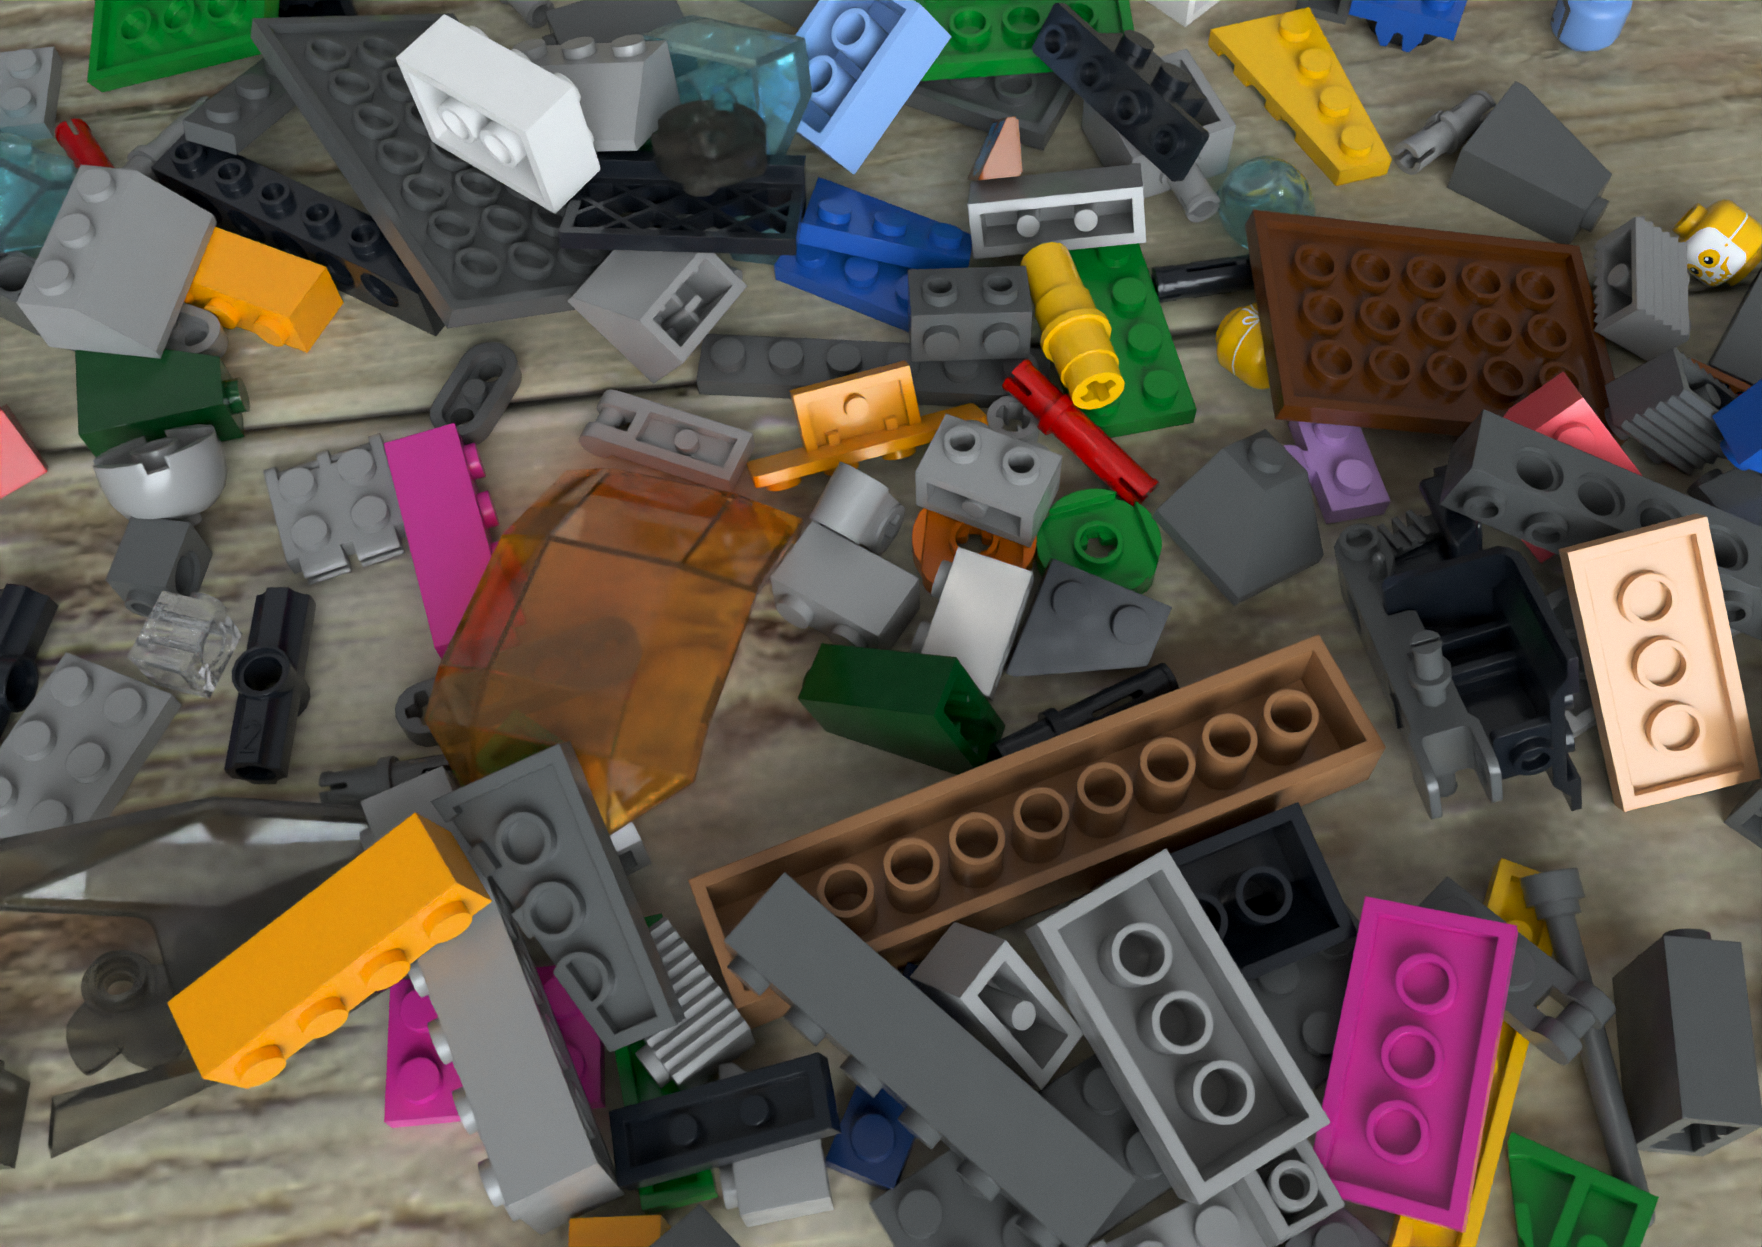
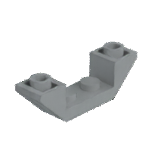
(1253, 1212)

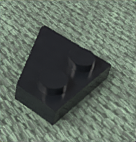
(1085, 625)

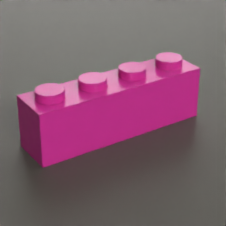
(443, 521)

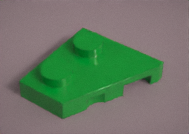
(1572, 1203)

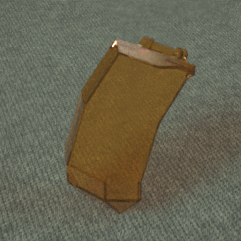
(607, 631)

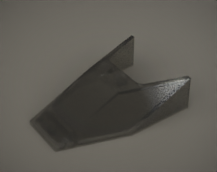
(203, 881)

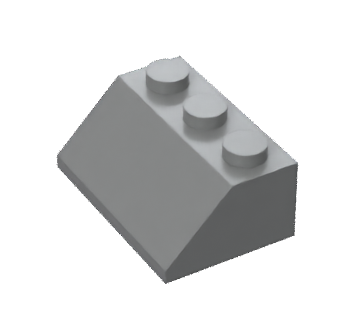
(619, 82)
(116, 264)

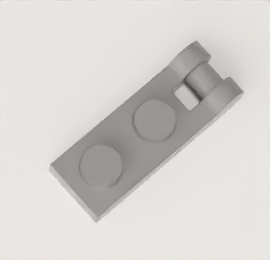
(668, 440)

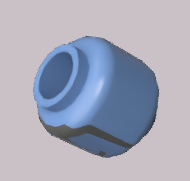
(1589, 23)

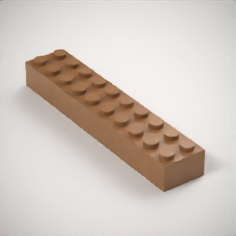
(1063, 812)

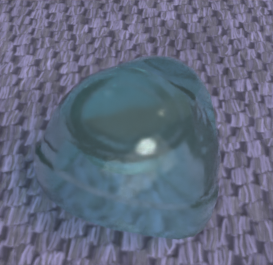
(1263, 185)

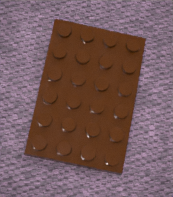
(1417, 322)

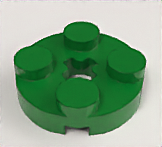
(1113, 522)

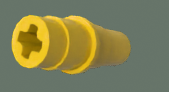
(1072, 328)

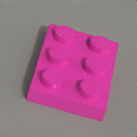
(422, 1085)

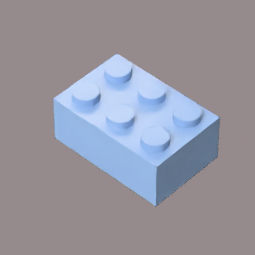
(863, 71)

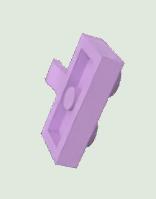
(1339, 470)

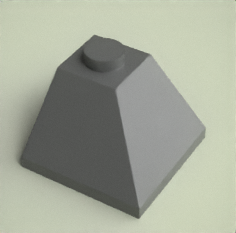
(1246, 517)

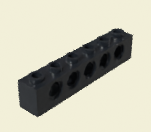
(298, 221)

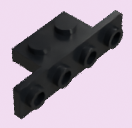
(1128, 87)

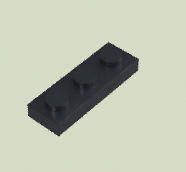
(724, 1122)

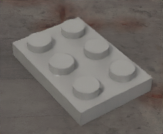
(78, 746)

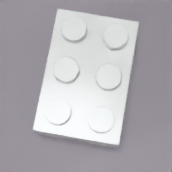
(500, 112)

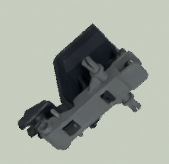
(1462, 651)

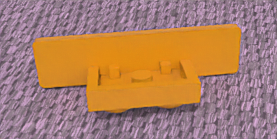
(852, 422)

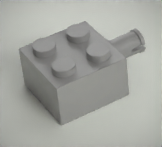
(1194, 191)

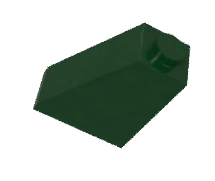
(144, 396)
(902, 705)

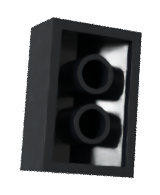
(1266, 891)

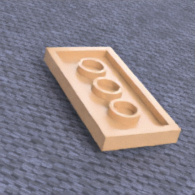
(1660, 662)

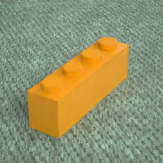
(264, 291)
(328, 954)

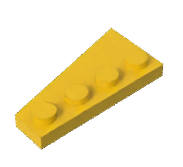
(1306, 88)

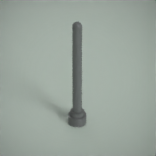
(1556, 901)

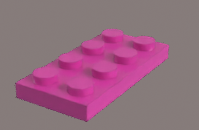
(1415, 1060)

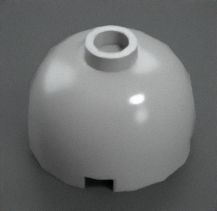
(165, 476)

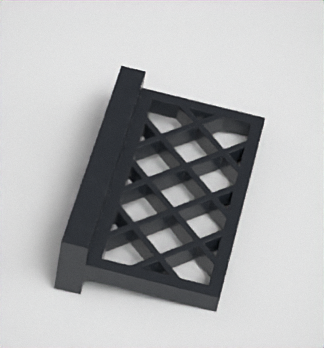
(635, 184)

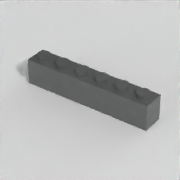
(928, 1065)

